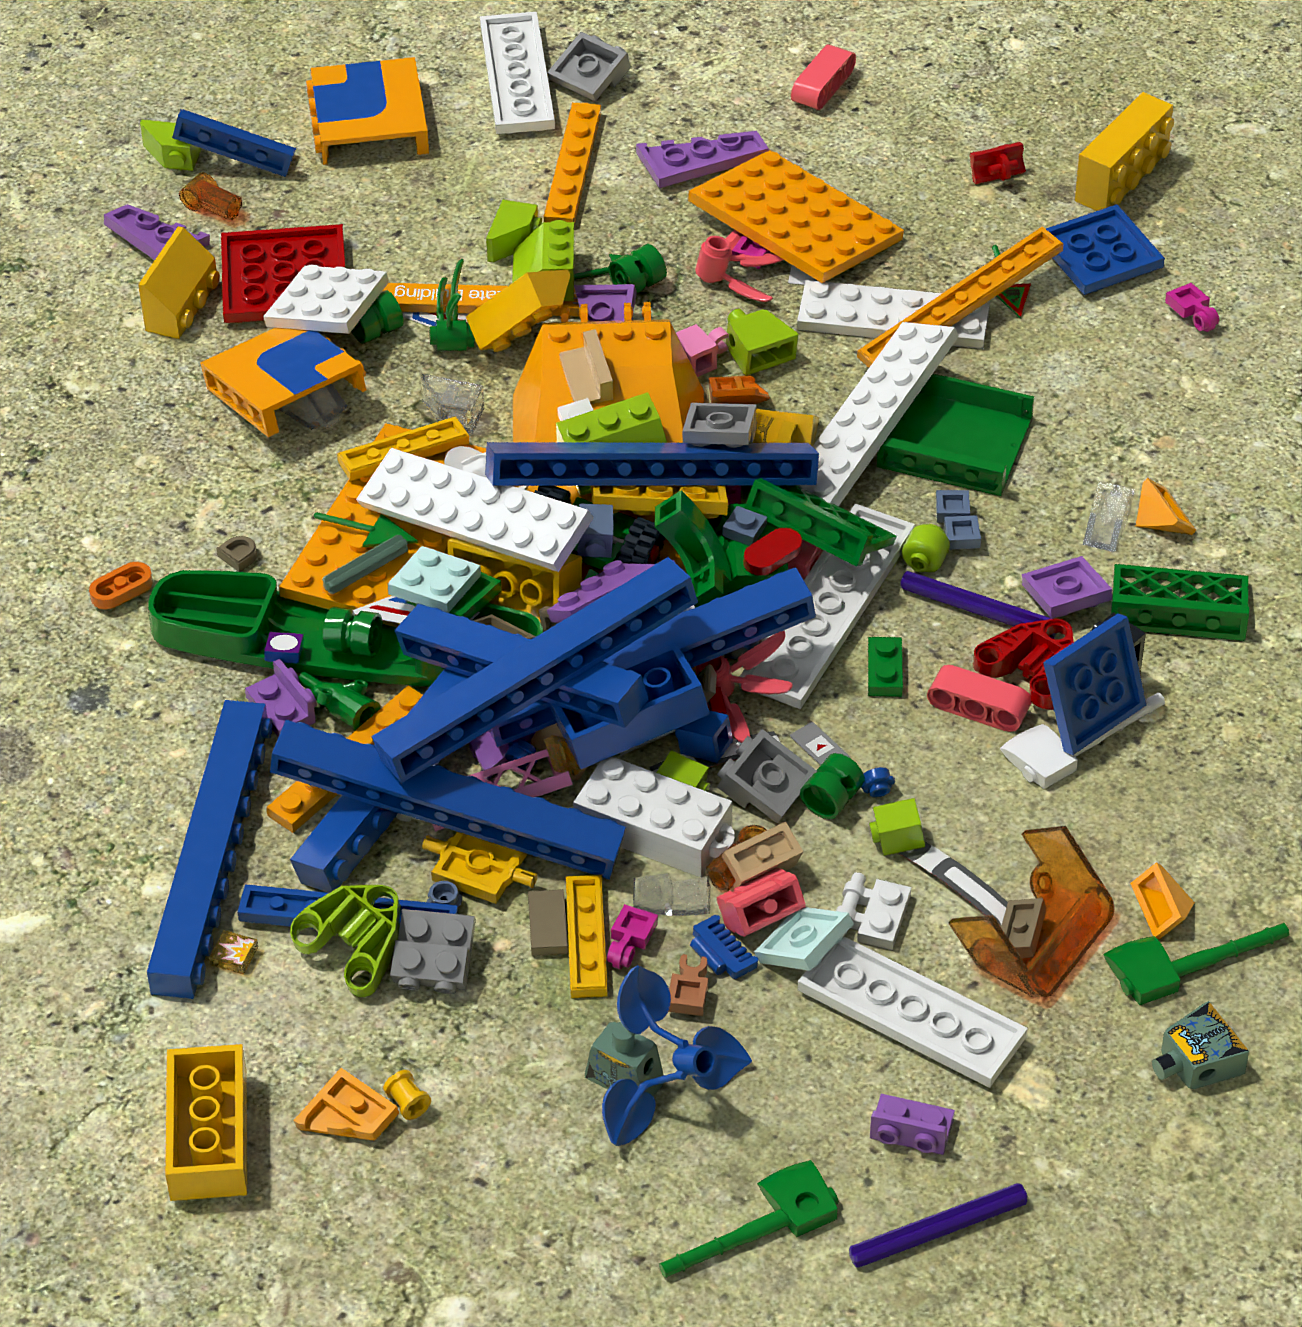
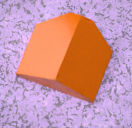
(736, 390)

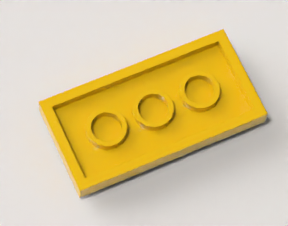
(643, 498)

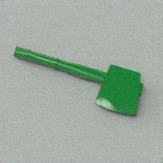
(1150, 974)
(798, 1202)

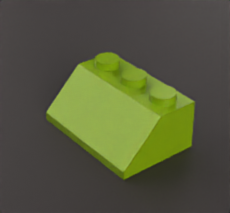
(547, 249)
(622, 422)

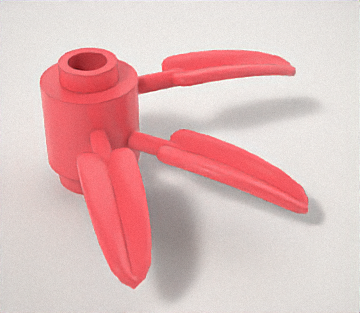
(714, 260)
(749, 683)

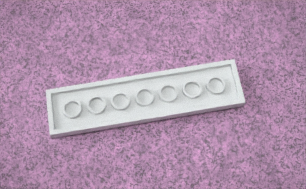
(877, 406)
(475, 510)
(839, 600)

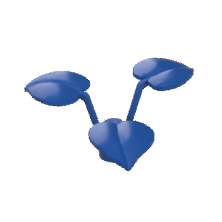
(710, 1059)

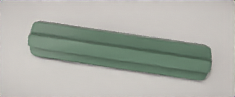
(365, 564)

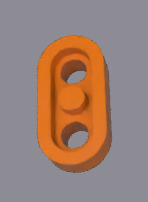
(120, 585)

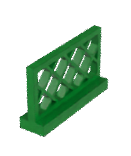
(818, 521)
(1182, 616)

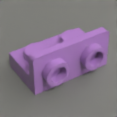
(283, 697)
(911, 1124)

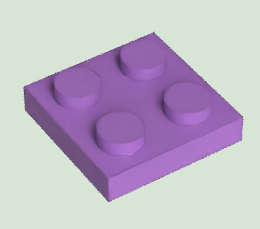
(1067, 587)

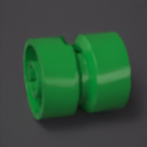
(642, 267)
(382, 316)
(349, 631)
(832, 786)

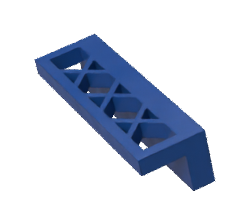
(233, 142)

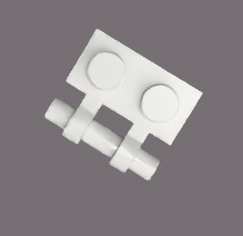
(884, 910)

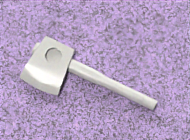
(1040, 750)

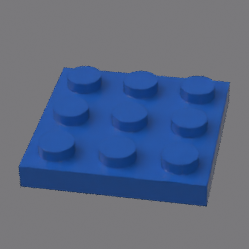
(1104, 249)
(1095, 684)

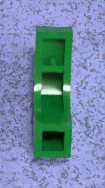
(696, 544)

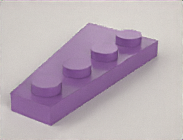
(686, 161)

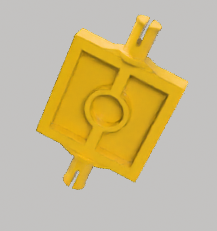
(478, 865)

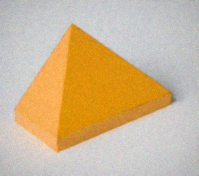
(1160, 510)
(1161, 900)

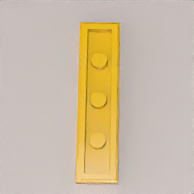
(420, 442)
(586, 936)

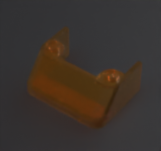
(1074, 918)

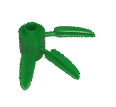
(450, 333)

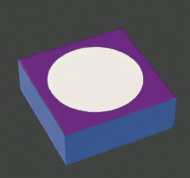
(284, 647)

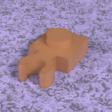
(689, 988)

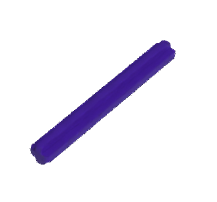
(968, 600)
(938, 1225)

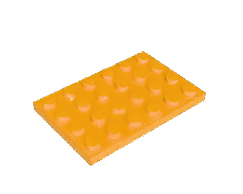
(796, 216)

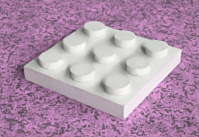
(326, 299)

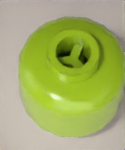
(926, 548)

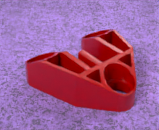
(1024, 648)

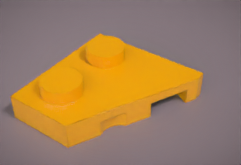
(347, 1109)

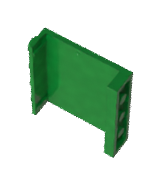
(959, 434)

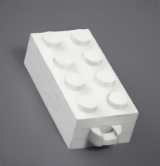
(660, 815)

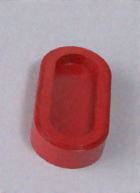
(772, 551)

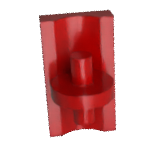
(997, 163)

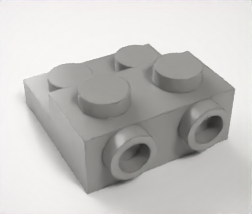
(590, 66)
(720, 424)
(765, 775)
(433, 951)

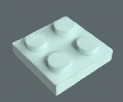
(434, 579)
(804, 938)

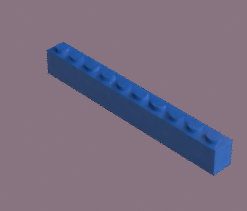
(648, 464)
(700, 634)
(534, 669)
(449, 800)
(209, 850)

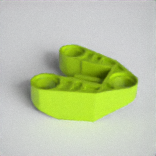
(352, 916)

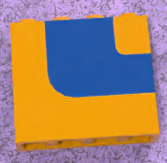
(366, 104)
(277, 371)

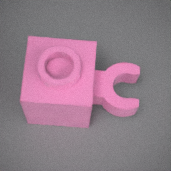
(703, 348)

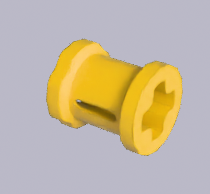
(407, 1095)

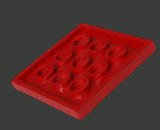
(264, 262)

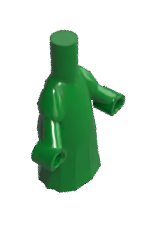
(343, 701)

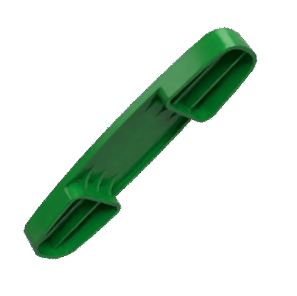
(233, 612)

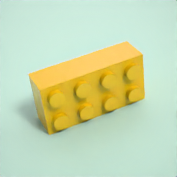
(1124, 152)
(206, 1122)

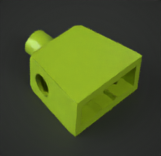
(759, 340)

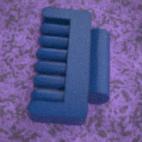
(718, 954)

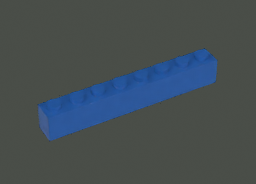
(469, 646)
(351, 825)

